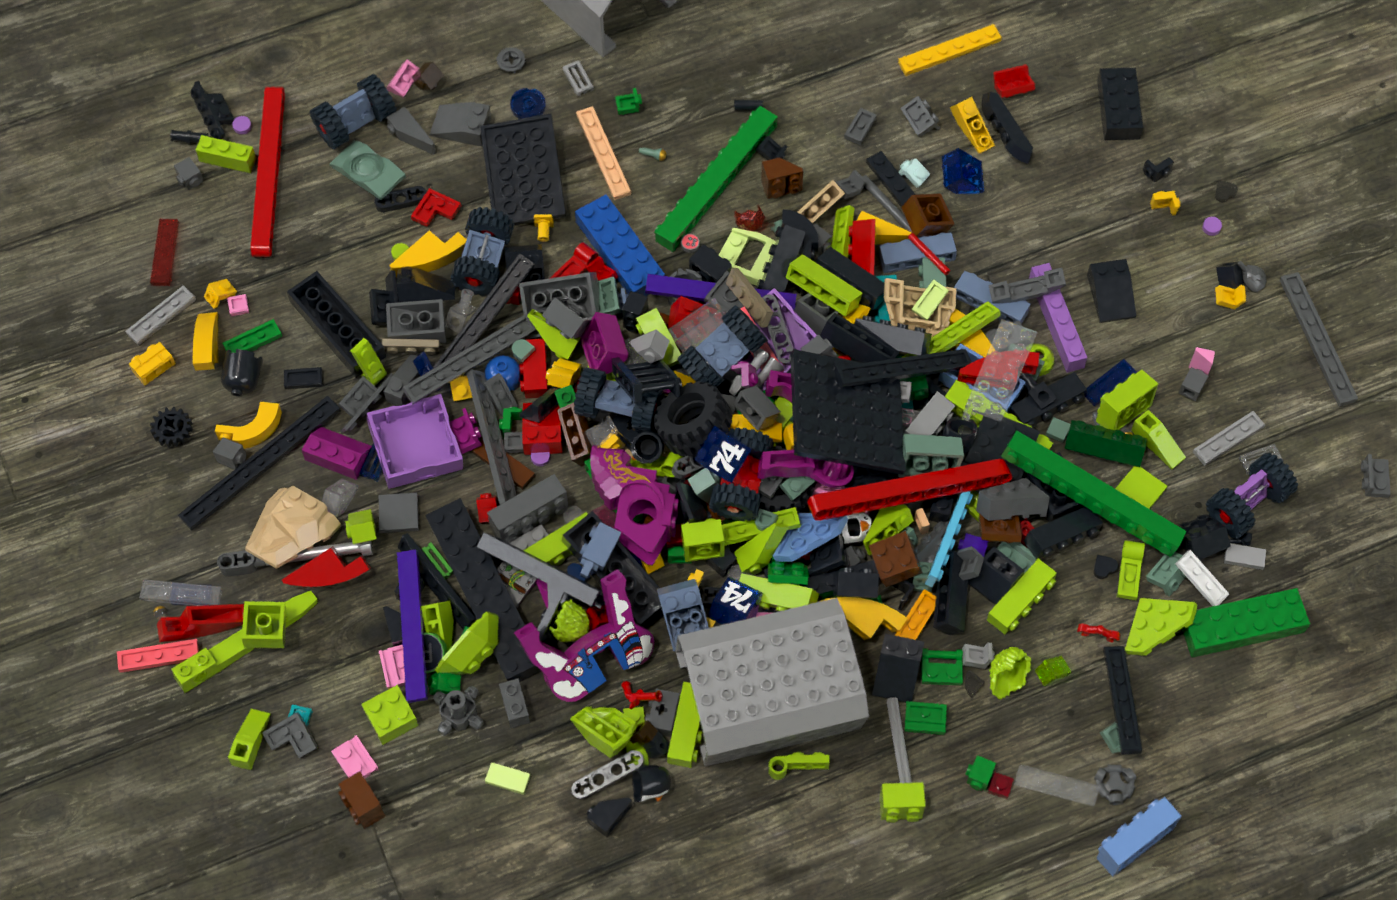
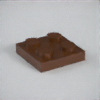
(1000, 530)

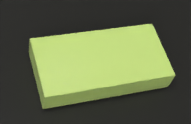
(930, 300)
(507, 778)

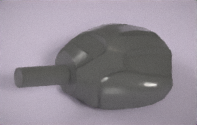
(1253, 277)

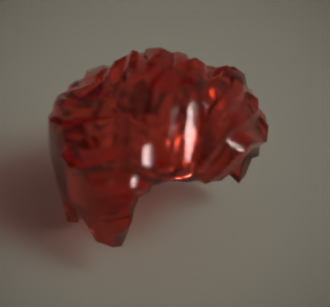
(750, 219)

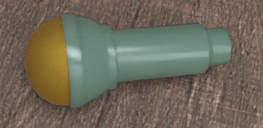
(659, 154)

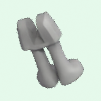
(760, 357)

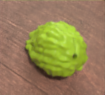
(571, 623)
(1009, 671)

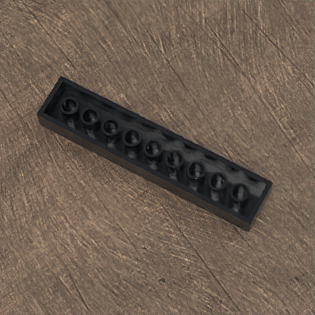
(481, 585)

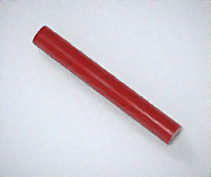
(928, 253)

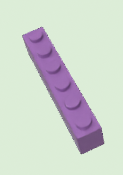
(1061, 325)

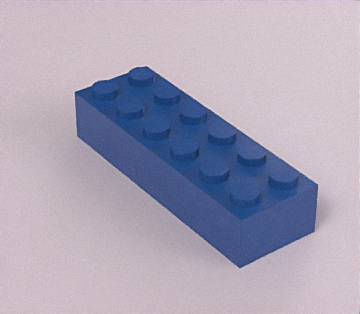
(617, 244)

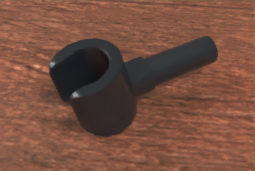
(1245, 539)

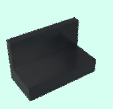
(541, 407)

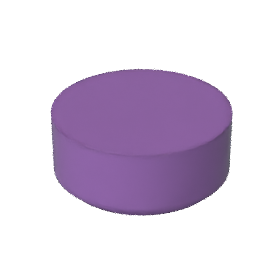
(242, 125)
(1212, 226)
(540, 459)

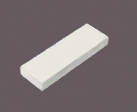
(1202, 578)

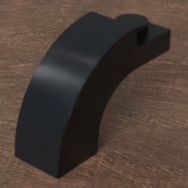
(810, 240)

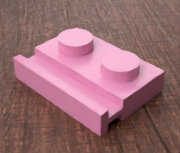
(393, 666)
(354, 758)

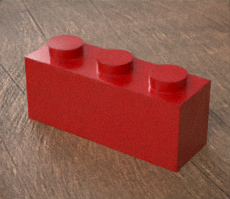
(534, 371)

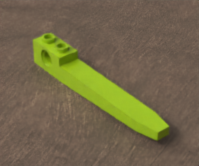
(210, 662)

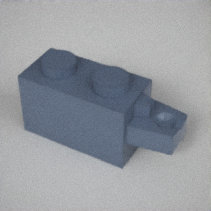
(599, 548)

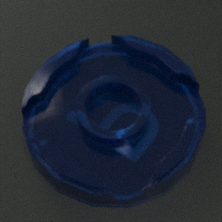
(527, 103)

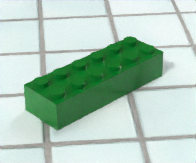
(1246, 622)

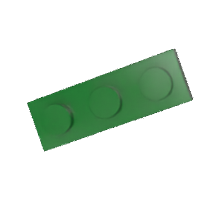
(254, 338)

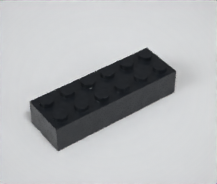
(332, 320)
(639, 586)

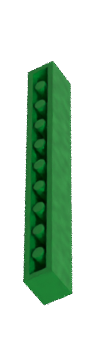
(715, 179)
(1093, 493)

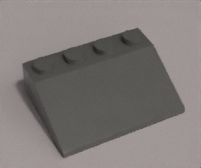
(580, 288)

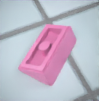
(403, 79)
(1202, 360)

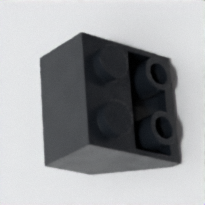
(533, 253)
(1204, 536)
(996, 576)

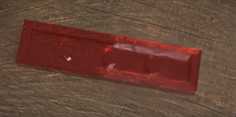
(164, 252)

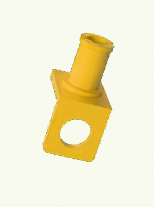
(543, 223)

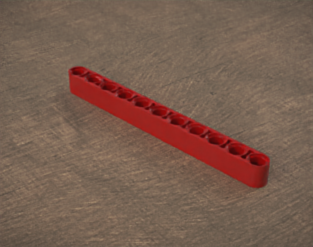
(267, 172)
(909, 489)

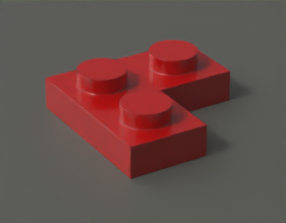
(433, 203)

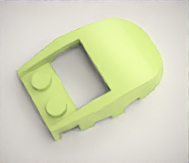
(736, 244)

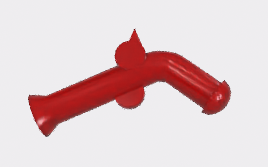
(635, 698)

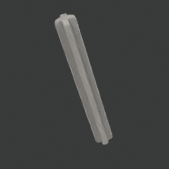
(898, 740)

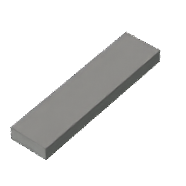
(160, 315)
(1228, 438)

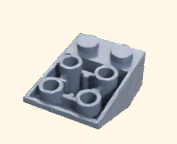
(682, 609)

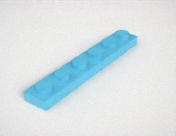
(947, 542)

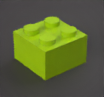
(702, 540)
(264, 624)
(390, 714)
(902, 801)

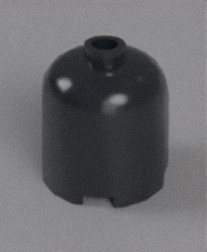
(240, 372)

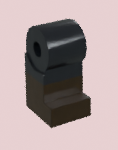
(650, 740)

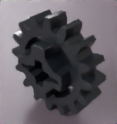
(167, 434)

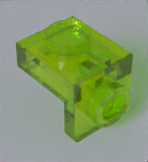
(1052, 669)

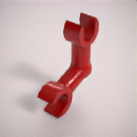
(1109, 634)

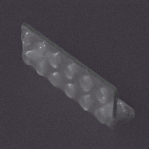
(1000, 371)

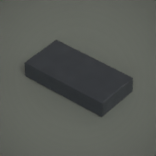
(303, 378)

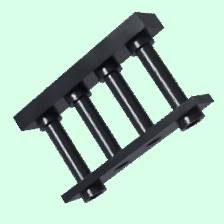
(644, 378)

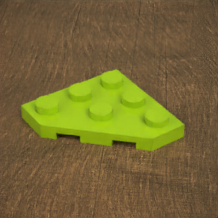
(1157, 623)

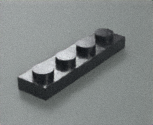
(890, 178)

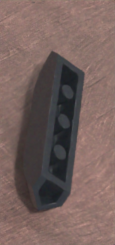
(1005, 124)

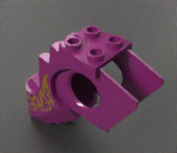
(632, 493)

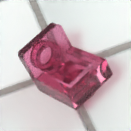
(606, 515)

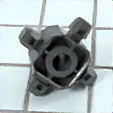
(458, 710)

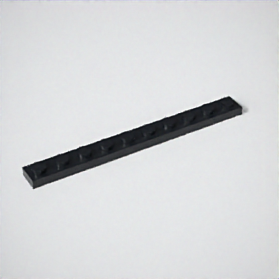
(258, 463)

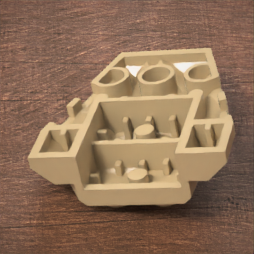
(901, 300)
(290, 525)

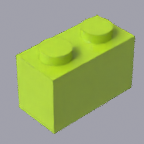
(361, 526)

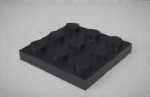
(992, 440)

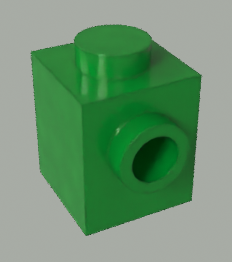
(980, 773)

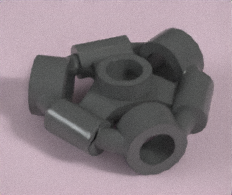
(1115, 783)

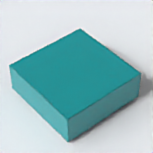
(304, 712)

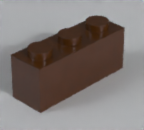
(574, 432)

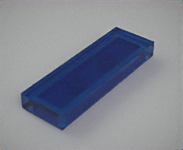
(1108, 381)

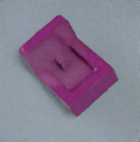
(748, 373)

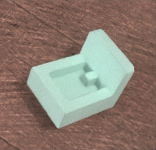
(914, 171)

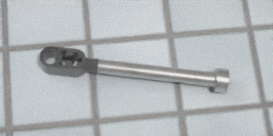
(254, 562)

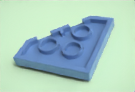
(808, 537)

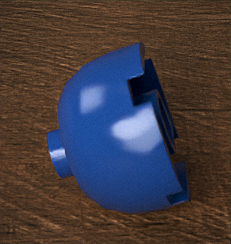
(507, 368)

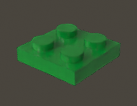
(787, 573)

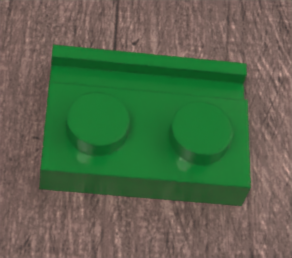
(925, 718)

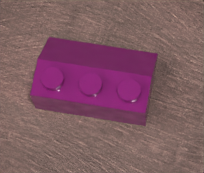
(603, 341)
(336, 452)

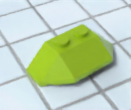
(471, 647)
(605, 728)

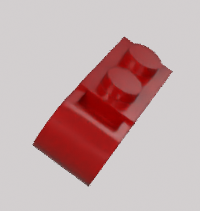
(577, 263)

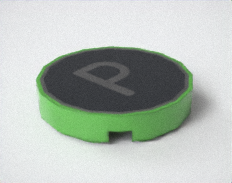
(434, 650)

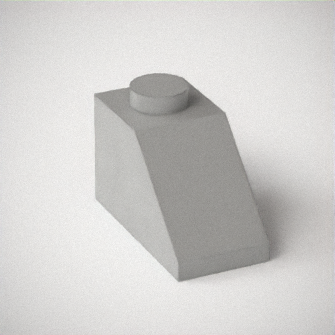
(651, 346)

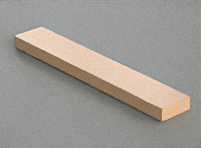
(603, 153)

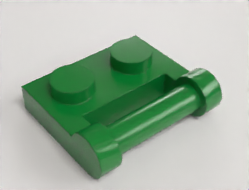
(942, 672)

